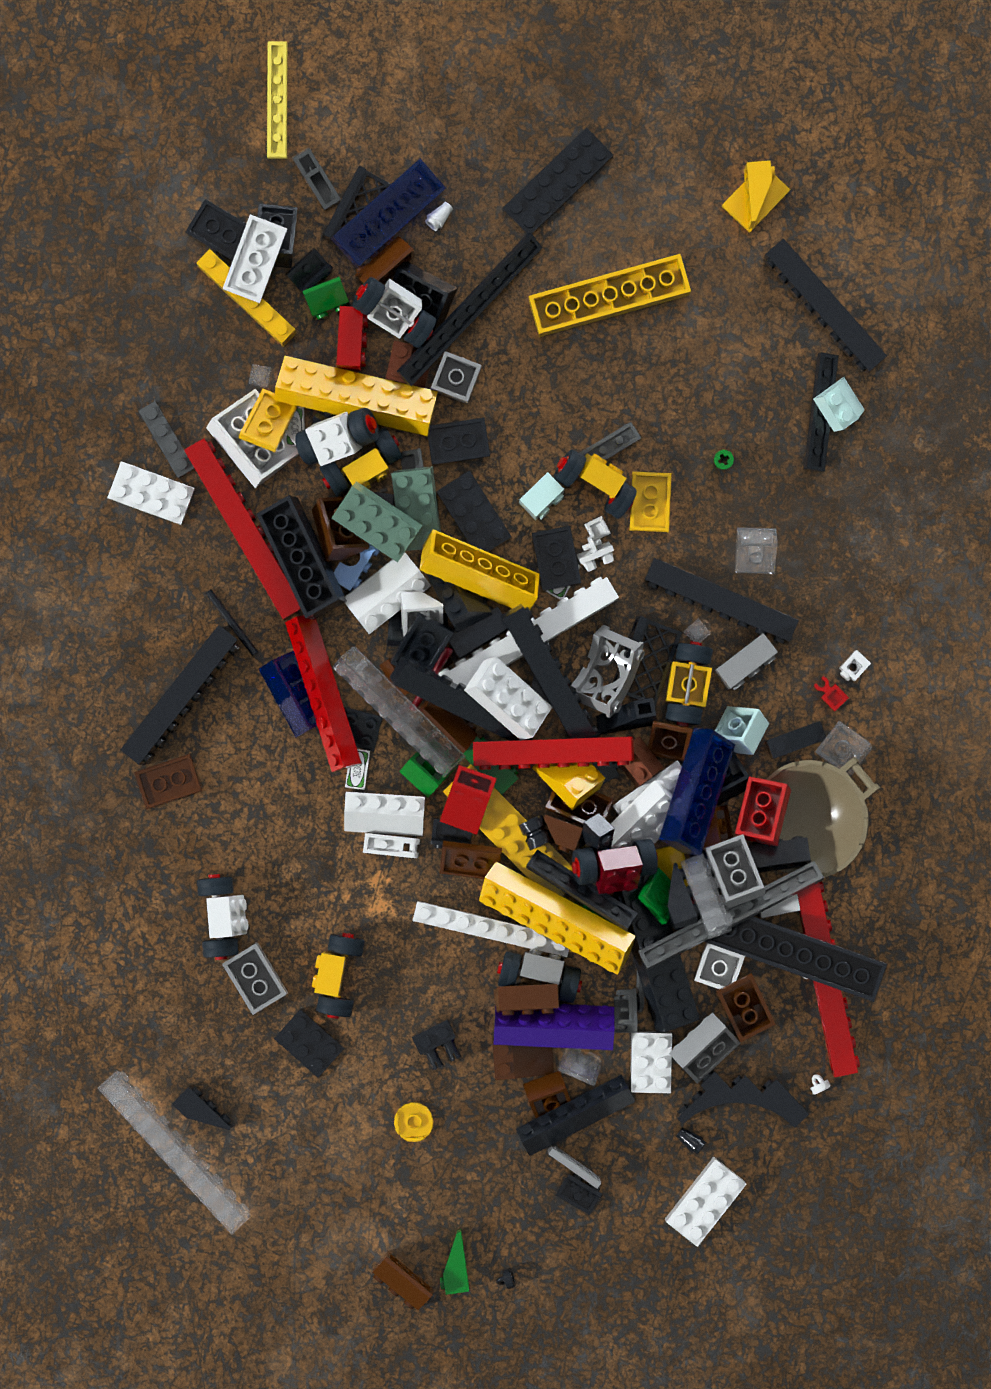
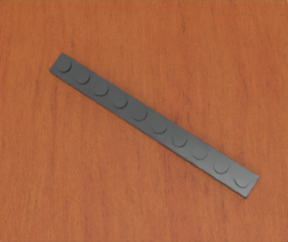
(695, 934)

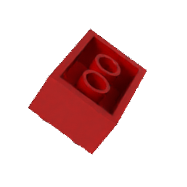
(351, 339)
(763, 811)

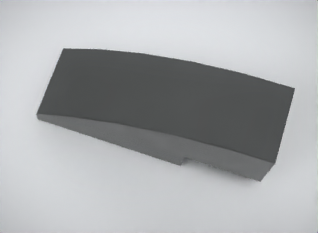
(316, 178)

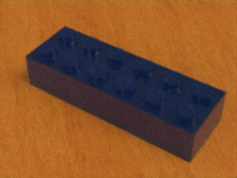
(388, 213)
(697, 791)

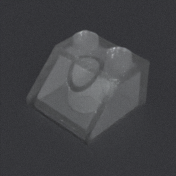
(756, 550)
(842, 746)
(580, 1065)

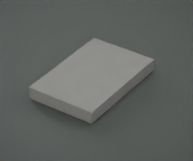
(574, 1166)

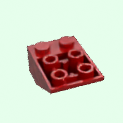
(468, 799)

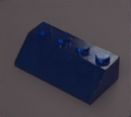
(289, 692)

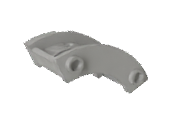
(598, 647)

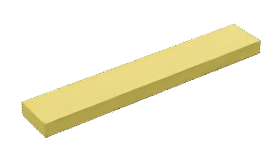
(277, 100)

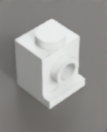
(859, 661)

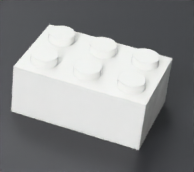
(651, 1062)

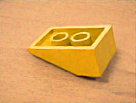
(757, 182)
(572, 783)

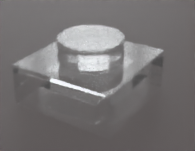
(260, 375)
(697, 631)

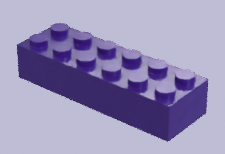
(566, 1028)

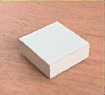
(597, 528)

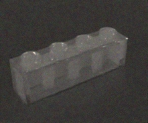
(706, 896)

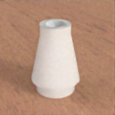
(438, 217)

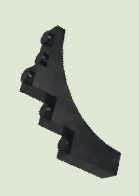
(717, 1092)

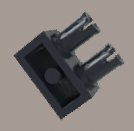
(434, 1036)

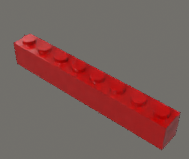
(323, 693)
(553, 752)

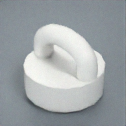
(823, 1085)

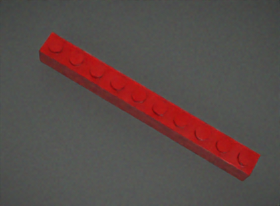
(242, 526)
(829, 999)

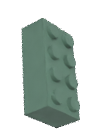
(417, 498)
(376, 521)

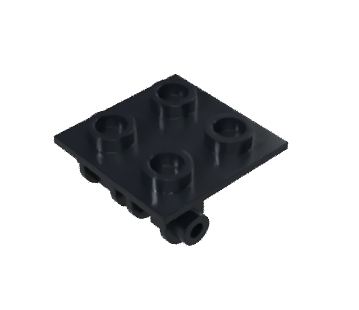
(364, 728)

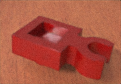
(833, 696)

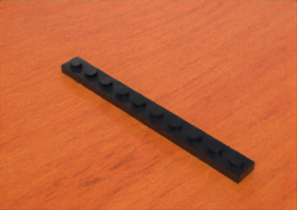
(469, 309)

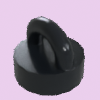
(507, 1278)

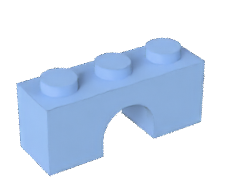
(349, 576)

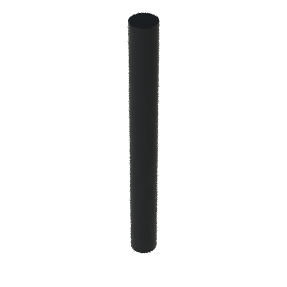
(231, 622)

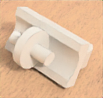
(594, 550)

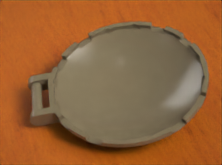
(826, 810)

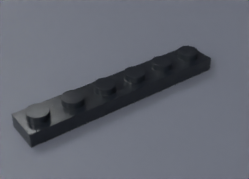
(818, 426)
(586, 894)

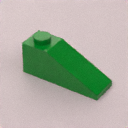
(455, 1271)

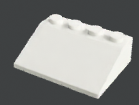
(253, 461)

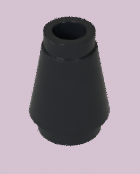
(691, 1141)

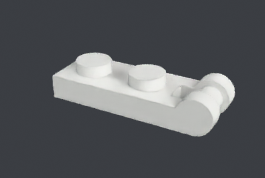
(390, 845)

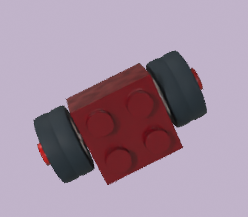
(615, 868)

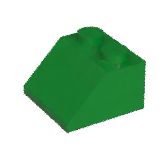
(326, 298)
(422, 775)

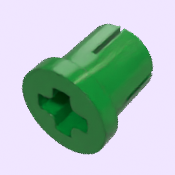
(725, 454)

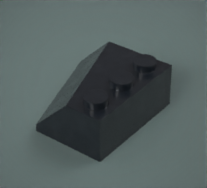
(433, 291)

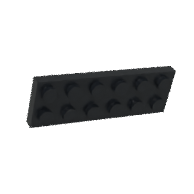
(558, 182)

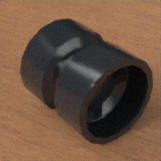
(535, 832)

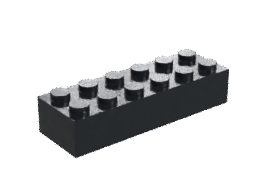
(301, 557)

